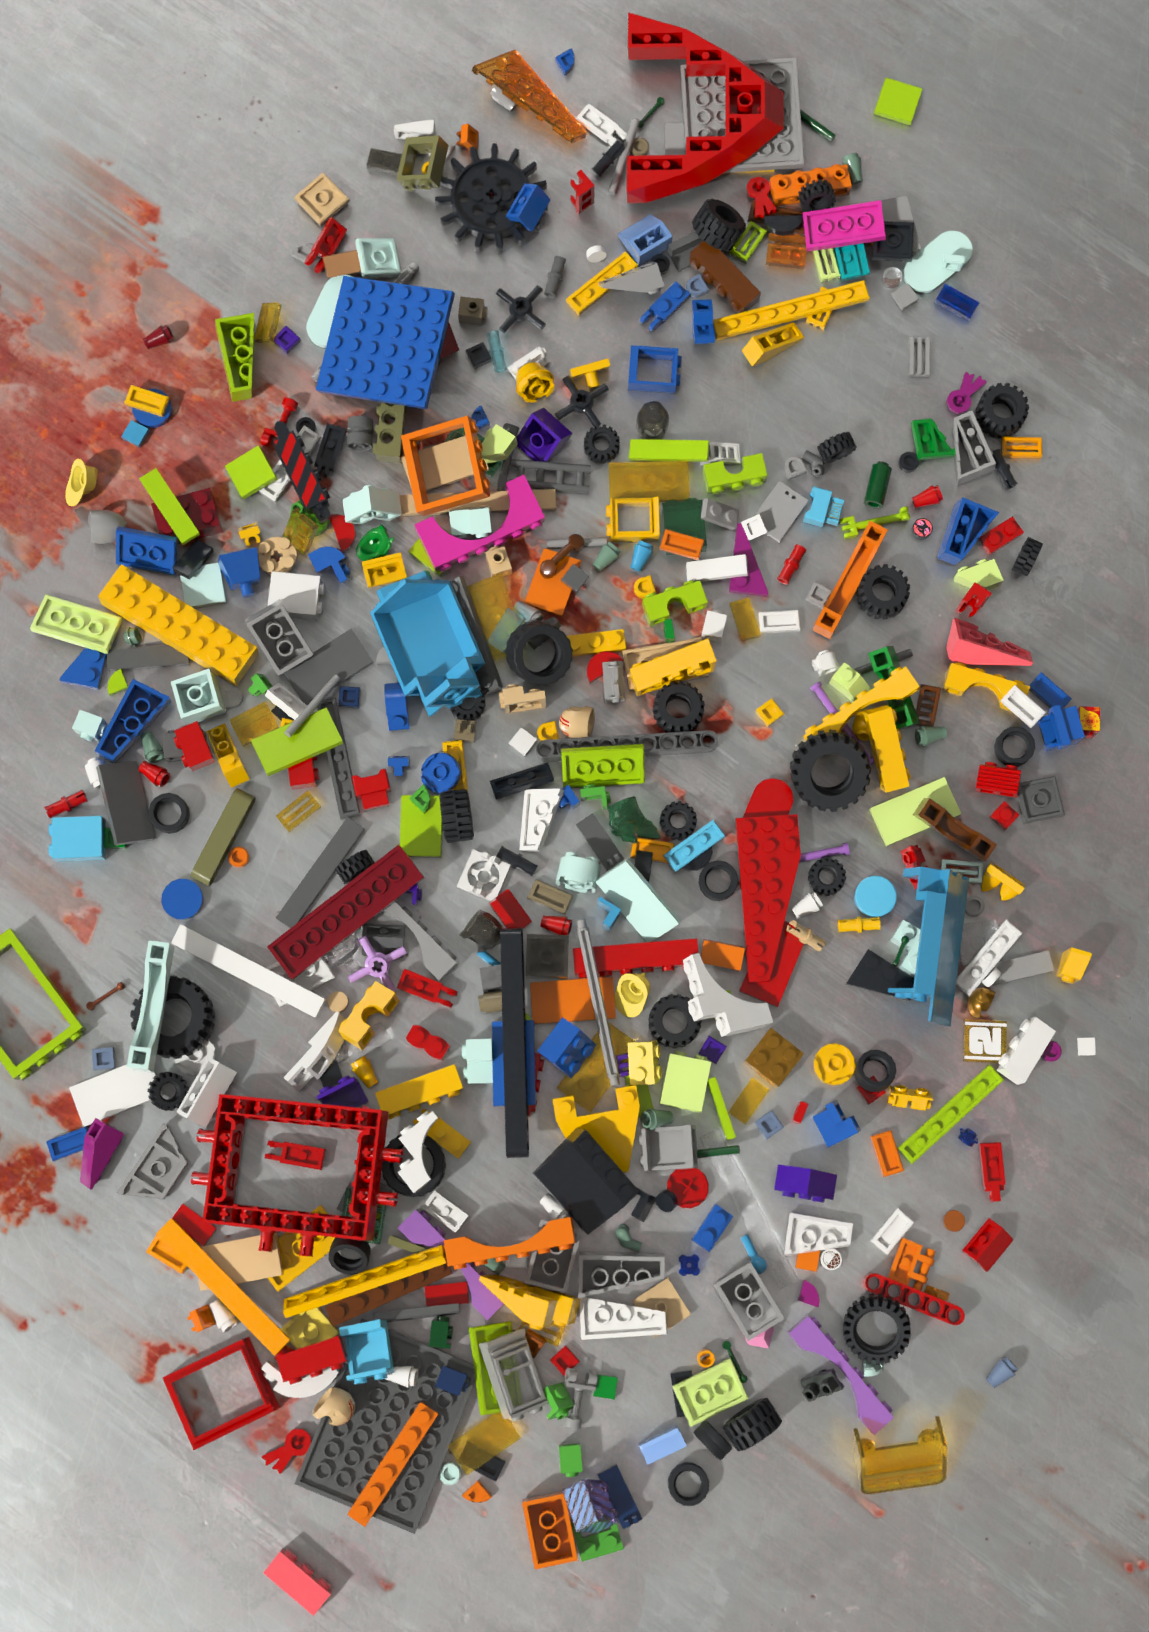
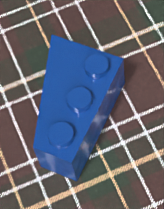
(964, 529)

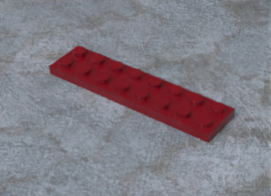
(345, 912)

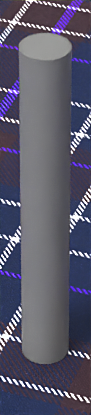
(587, 542)

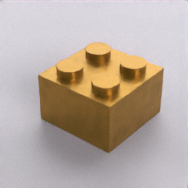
(773, 1058)

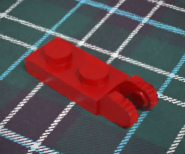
(326, 243)
(424, 988)
(298, 1155)

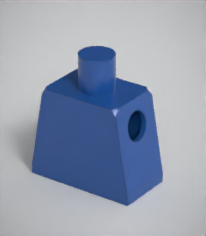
(241, 570)

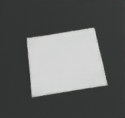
(1086, 1046)

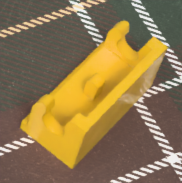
(384, 570)

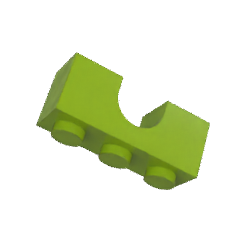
(719, 479)
(689, 595)

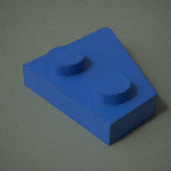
(86, 669)

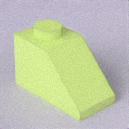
(849, 682)

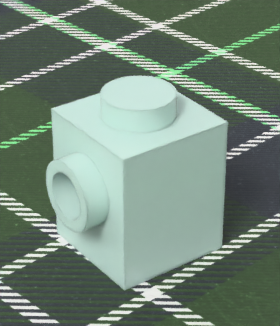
(89, 726)

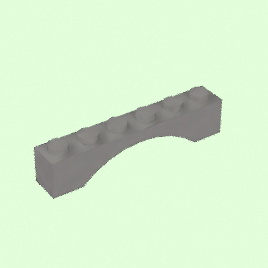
(435, 958)

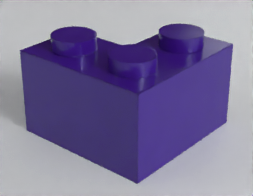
(806, 1183)

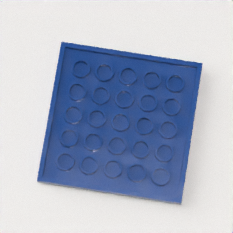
(385, 342)

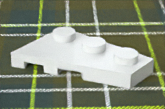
(537, 817)

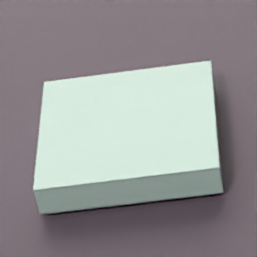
(378, 257)
(204, 587)

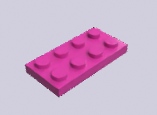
(844, 226)

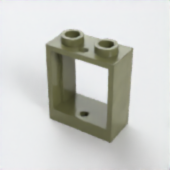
(422, 145)

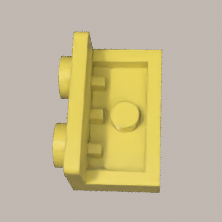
(644, 1062)

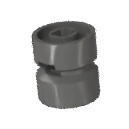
(360, 433)

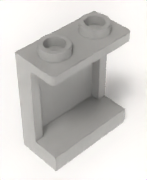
(669, 1148)

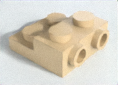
(516, 701)

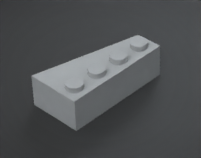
(617, 1270)

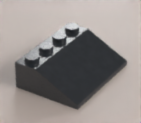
(585, 1181)

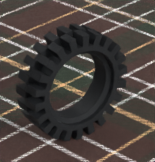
(868, 1351)

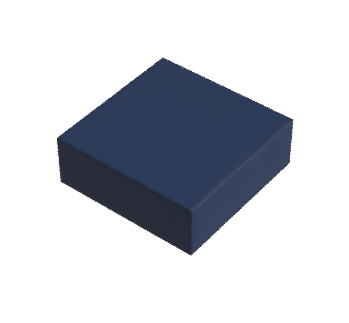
(349, 697)

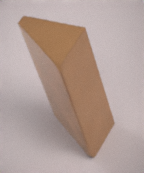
(341, 264)

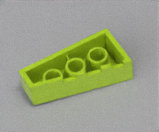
(237, 349)

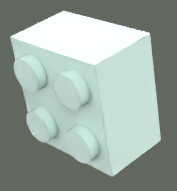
(198, 696)

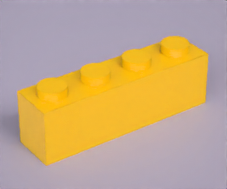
(886, 748)
(420, 1090)

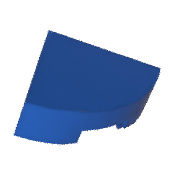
(565, 61)
(480, 418)

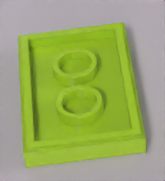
(421, 831)

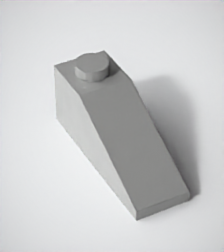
(640, 279)

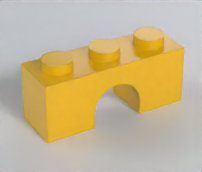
(376, 1000)

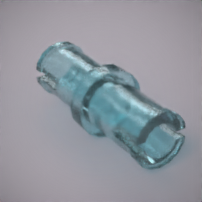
(496, 351)

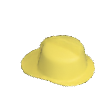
(81, 482)
(632, 994)

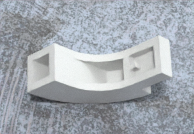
(305, 1388)

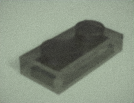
(384, 161)

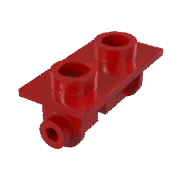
(913, 857)

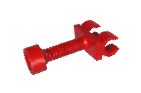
(289, 406)

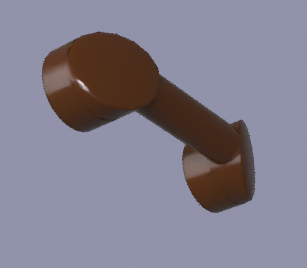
(548, 567)

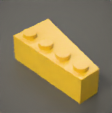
(676, 666)

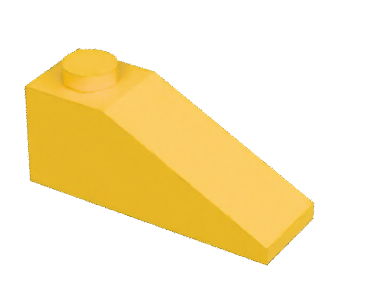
(771, 343)

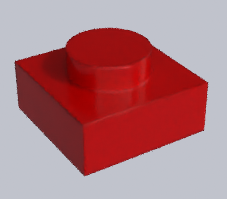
(1004, 815)

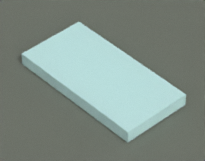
(638, 901)

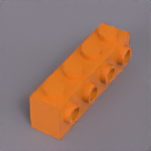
(786, 187)

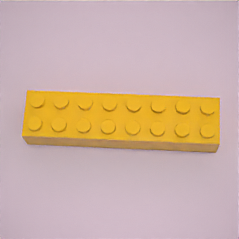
(178, 625)

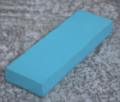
(694, 846)

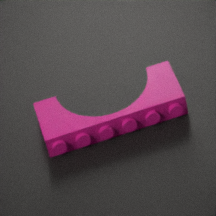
(446, 549)

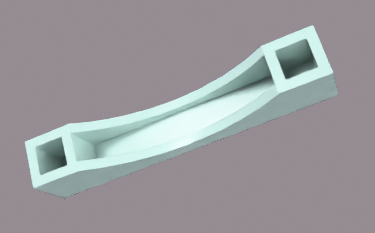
(147, 1034)

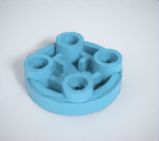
(875, 896)

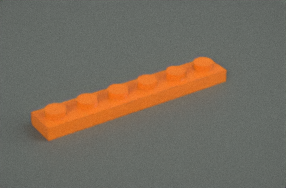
(392, 1464)

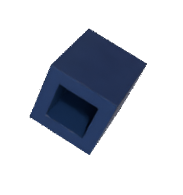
(452, 1380)

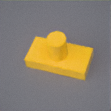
(590, 371)

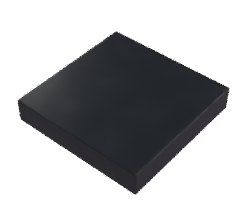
(898, 242)

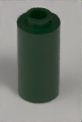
(877, 485)

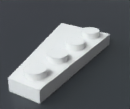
(614, 1320)

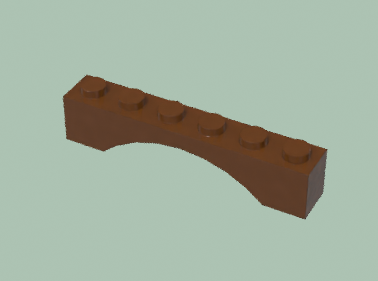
(365, 1301)

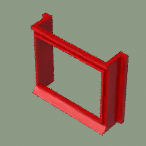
(262, 1383)

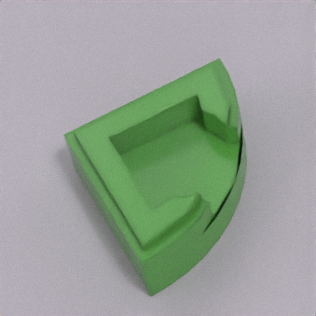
(421, 798)

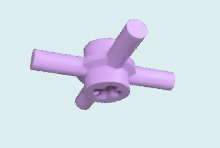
(380, 957)

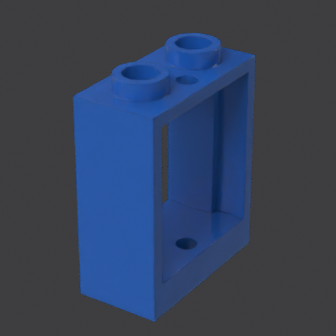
(654, 353)

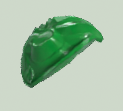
(374, 544)

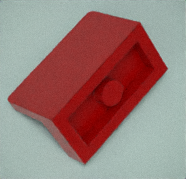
(510, 910)
(988, 1244)

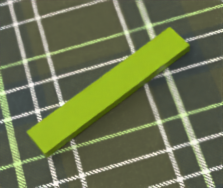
(950, 1114)

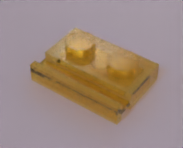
(300, 531)
(253, 723)

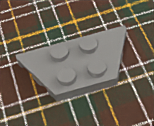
(156, 1168)

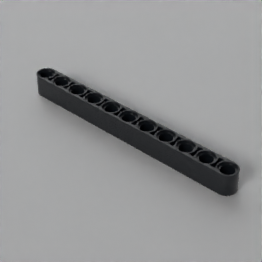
(514, 1043)

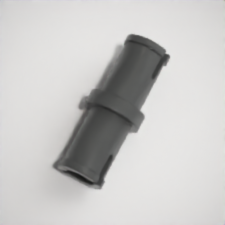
(555, 276)

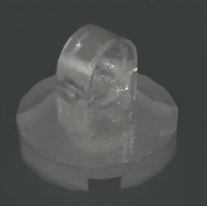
(344, 954)

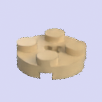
(277, 545)

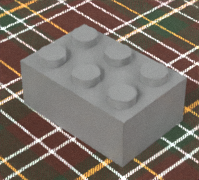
(278, 637)
(553, 1268)

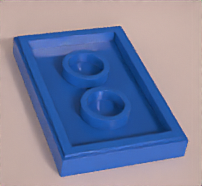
(146, 550)

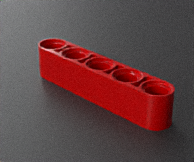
(923, 1299)

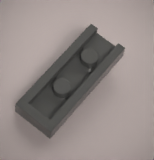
(599, 841)

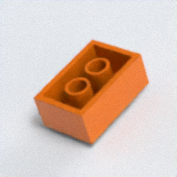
(549, 1530)

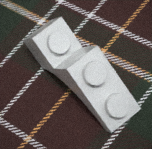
(413, 1139)

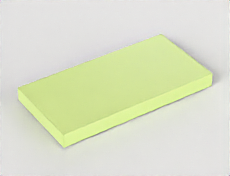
(76, 624)
(896, 816)

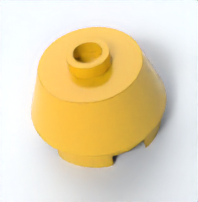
(534, 382)

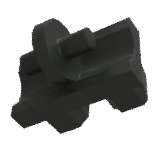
(821, 1384)

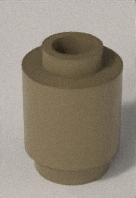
(491, 1001)

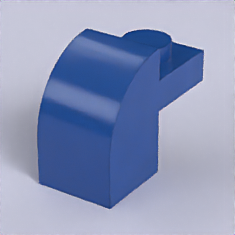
(702, 321)
(331, 557)
(396, 707)

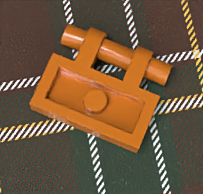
(905, 1262)

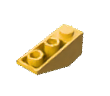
(227, 755)

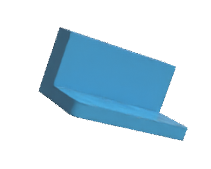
(614, 913)

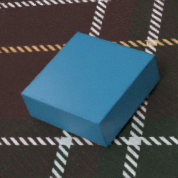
(135, 433)

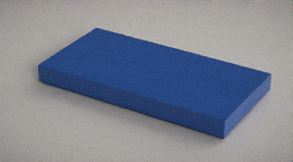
(498, 1063)

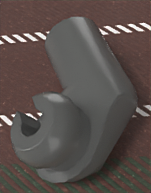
(816, 463)

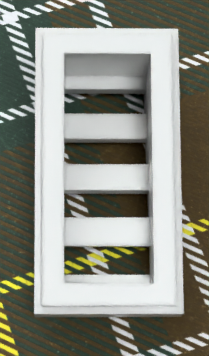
(415, 129)
(723, 446)

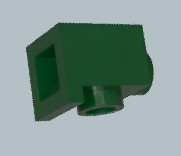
(440, 1333)

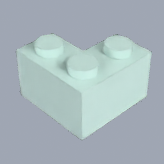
(371, 504)
(471, 521)
(908, 963)
(479, 1061)

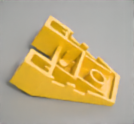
(610, 1129)
(532, 1302)

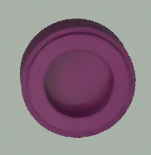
(1052, 1052)

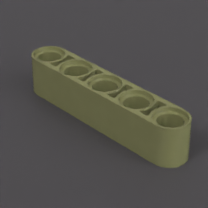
(223, 837)

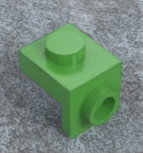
(592, 792)
(559, 1401)

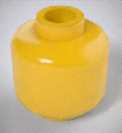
(859, 726)

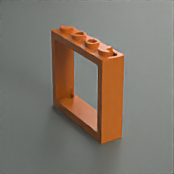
(415, 473)

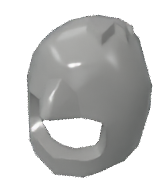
(104, 525)

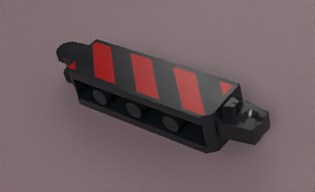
(299, 470)

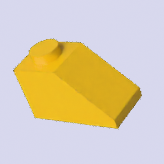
(1073, 965)

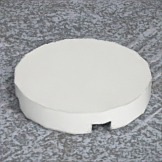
(193, 1063)

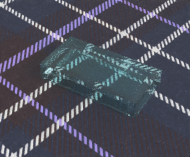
(504, 628)

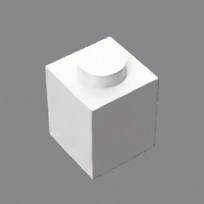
(714, 626)

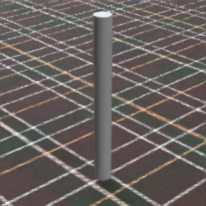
(623, 157)
(312, 706)

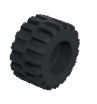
(718, 224)
(1004, 395)
(889, 577)
(683, 692)
(456, 815)
(660, 1033)
(752, 1424)

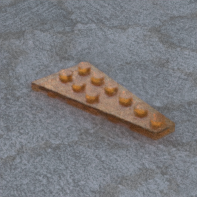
(528, 91)

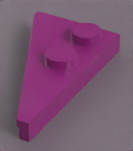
(753, 583)

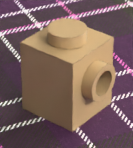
(498, 561)

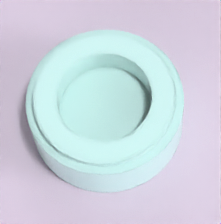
(450, 1473)

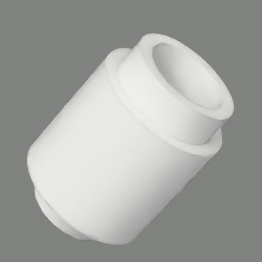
(92, 771)

